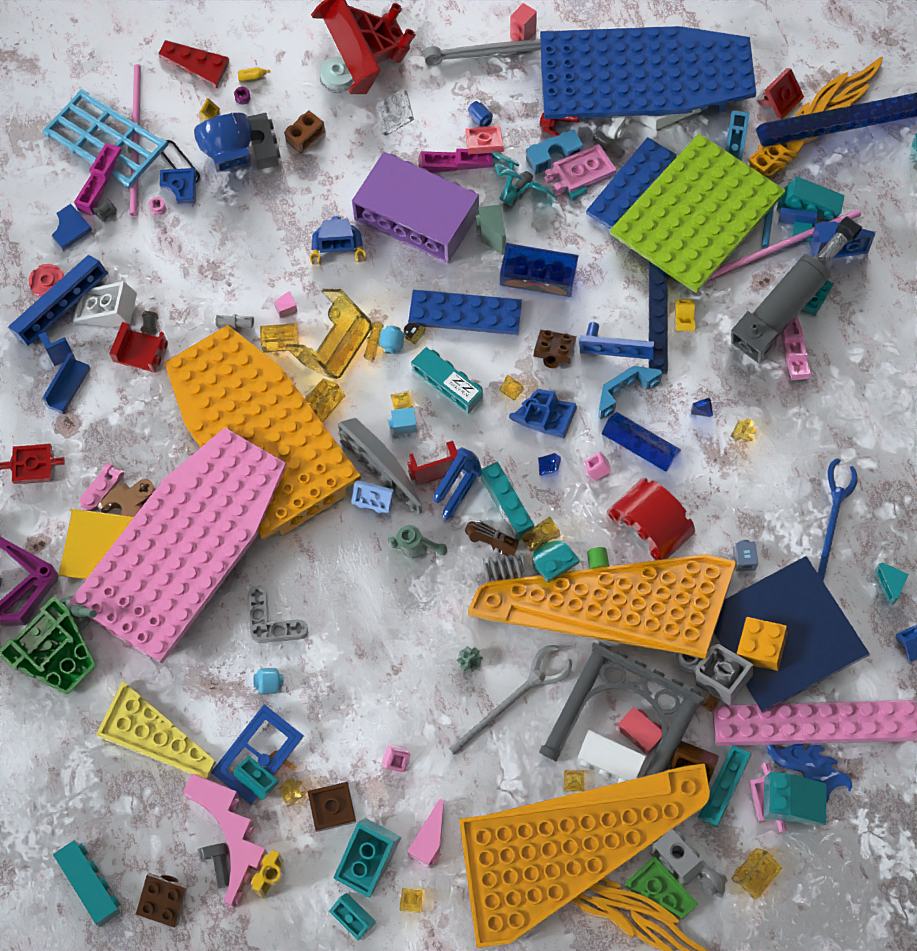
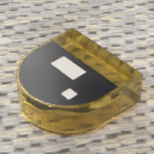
(413, 332)

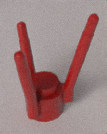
(548, 123)

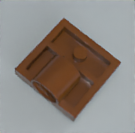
(554, 348)
(162, 899)

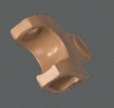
(127, 498)

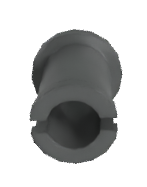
(527, 177)

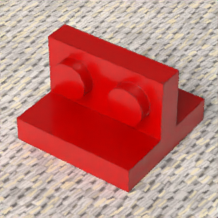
(782, 94)

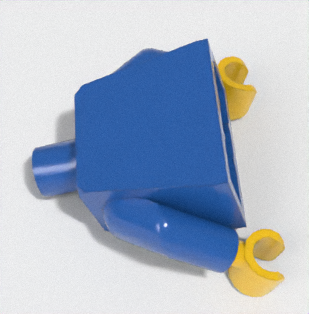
(336, 236)

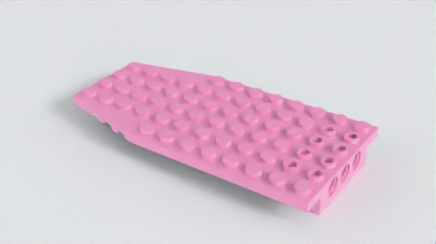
(182, 544)

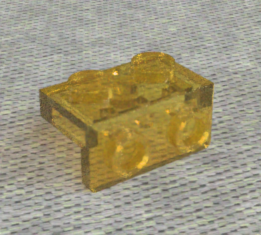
(325, 398)
(756, 872)

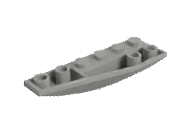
(378, 460)

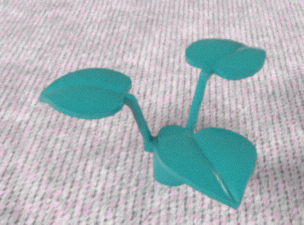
(510, 191)

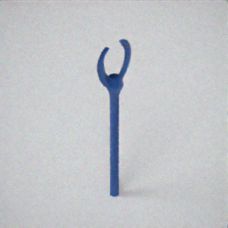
(838, 495)

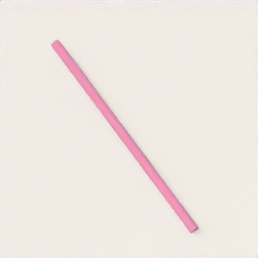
(135, 137)
(776, 247)

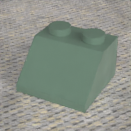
(491, 227)

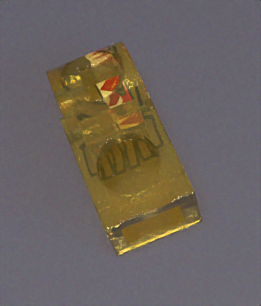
(541, 534)

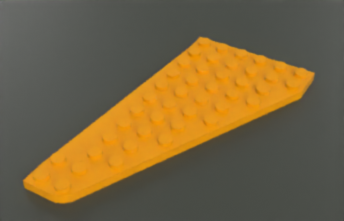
(641, 604)
(548, 852)

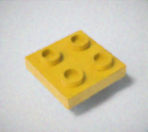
(266, 878)

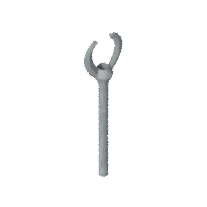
(535, 678)

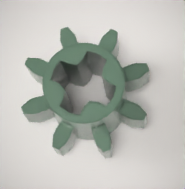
(469, 659)

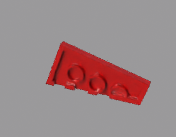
(201, 63)

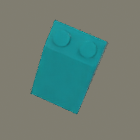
(794, 799)
(366, 857)

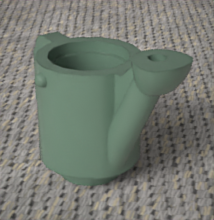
(413, 543)

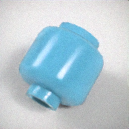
(391, 339)
(267, 681)

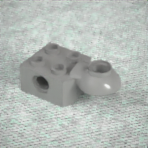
(719, 674)
(689, 865)

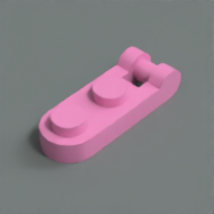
(100, 487)

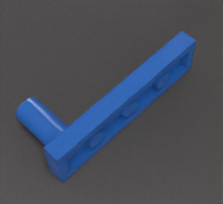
(614, 346)

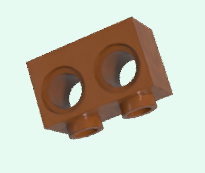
(306, 133)

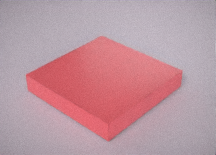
(484, 139)

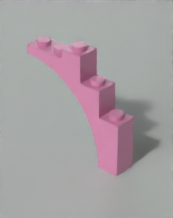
(243, 854)

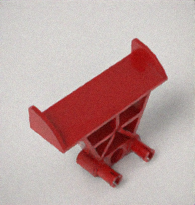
(364, 39)

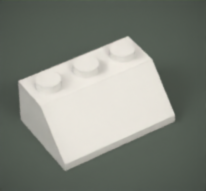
(609, 758)

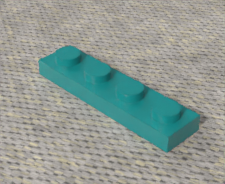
(724, 786)

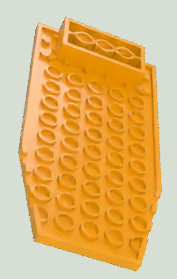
(241, 389)

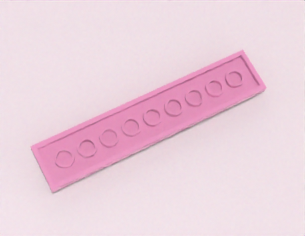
(816, 723)

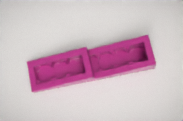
(453, 161)
(100, 175)

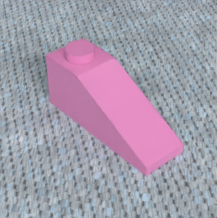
(428, 841)

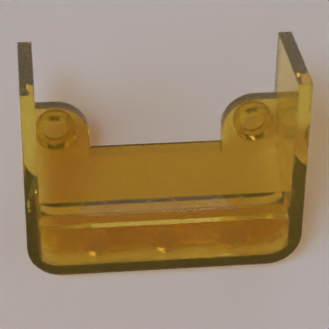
(342, 341)

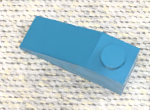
(737, 133)

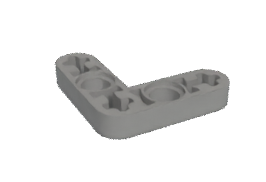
(263, 623)

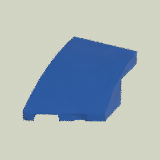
(545, 413)

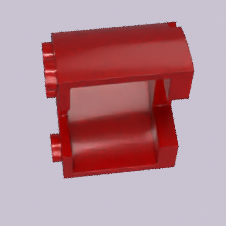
(654, 516)

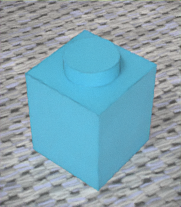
(403, 421)

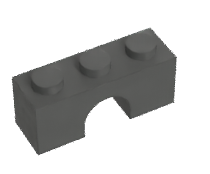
(265, 152)

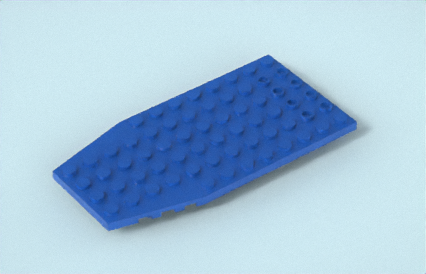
(642, 71)

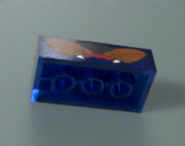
(538, 270)

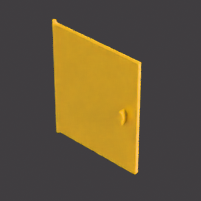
(88, 541)

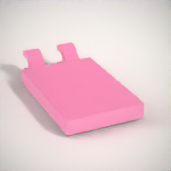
(580, 170)

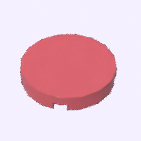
(44, 278)

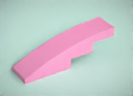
(795, 351)

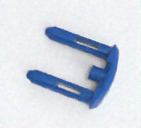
(468, 464)

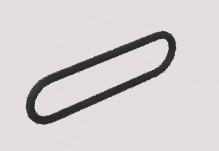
(184, 157)

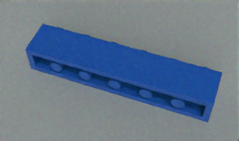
(58, 300)

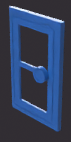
(272, 765)

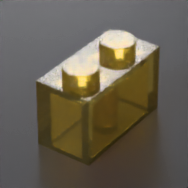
(275, 337)

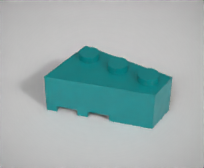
(809, 196)

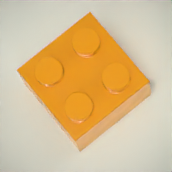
(762, 643)

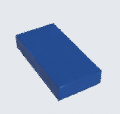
(790, 215)

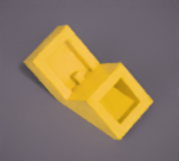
(684, 314)

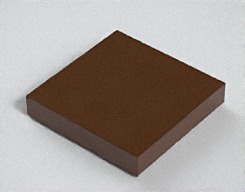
(331, 806)

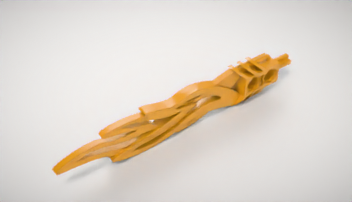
(777, 157)
(618, 899)

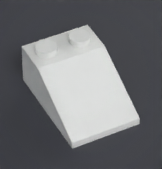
(106, 305)

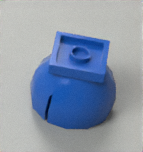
(225, 140)

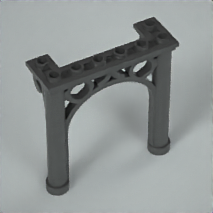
(582, 693)

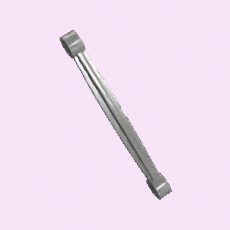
(434, 55)

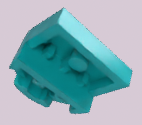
(553, 559)

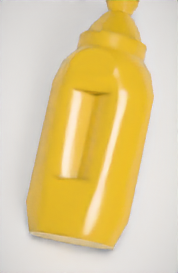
(252, 73)

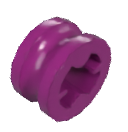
(243, 99)

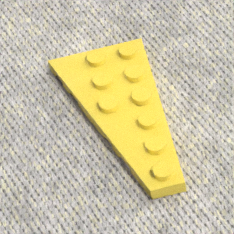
(143, 729)

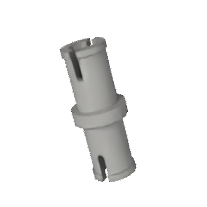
(234, 321)

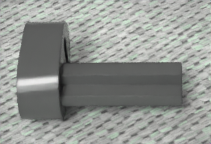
(217, 853)

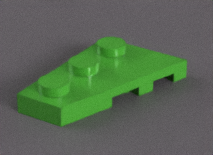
(660, 886)

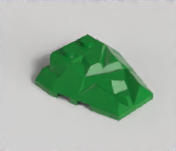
(51, 649)

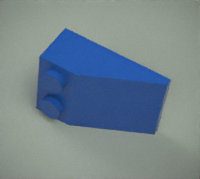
(824, 233)

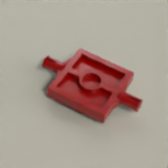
(32, 463)

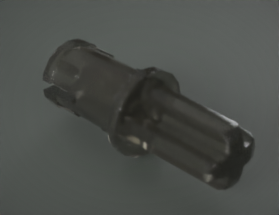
(608, 144)

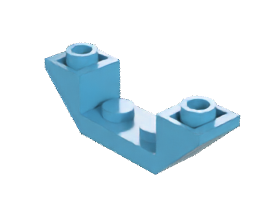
(646, 377)

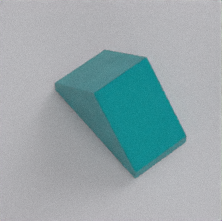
(891, 581)

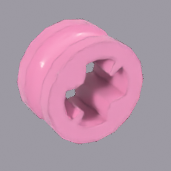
(157, 211)

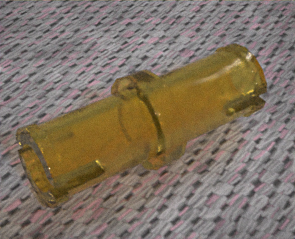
(373, 341)

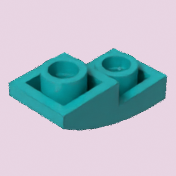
(818, 299)

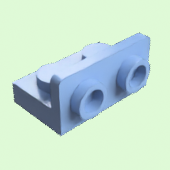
(372, 496)

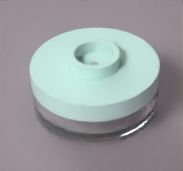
(335, 75)

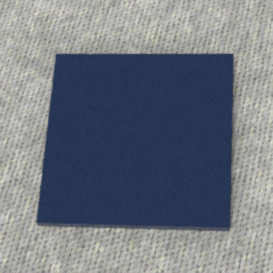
(818, 632)

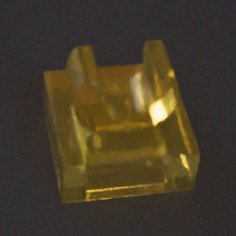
(743, 429)
(290, 791)
(411, 900)

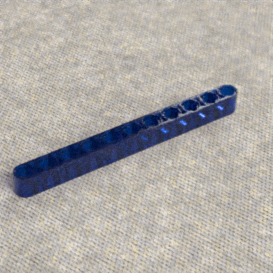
(837, 120)

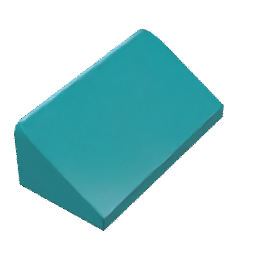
(255, 777)
(352, 916)

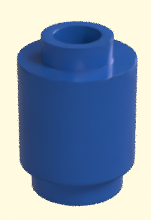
(480, 114)

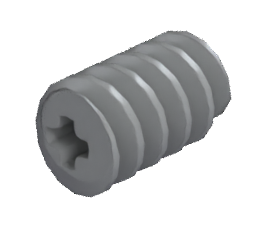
(503, 567)

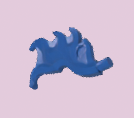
(811, 765)

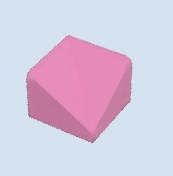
(285, 305)
(597, 466)
(395, 758)

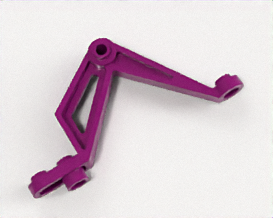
(41, 574)

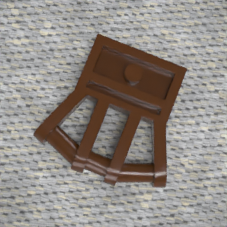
(483, 532)

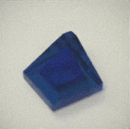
(702, 408)
(549, 464)

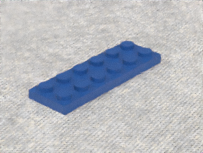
(630, 182)
(465, 312)

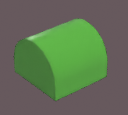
(597, 557)

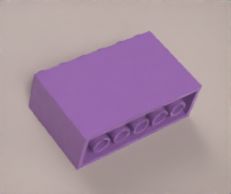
(415, 206)

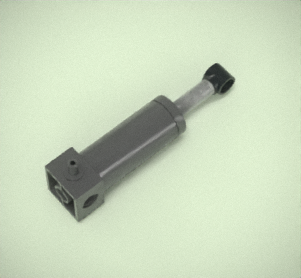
(758, 331)

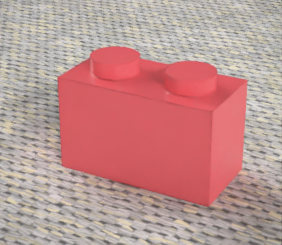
(523, 23)
(640, 730)

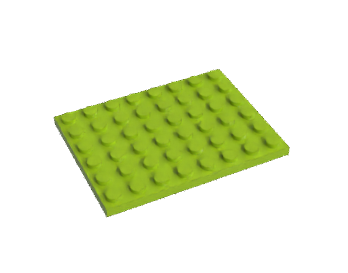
(697, 212)

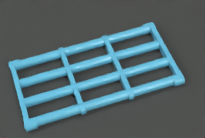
(99, 123)

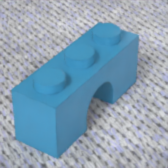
(565, 144)

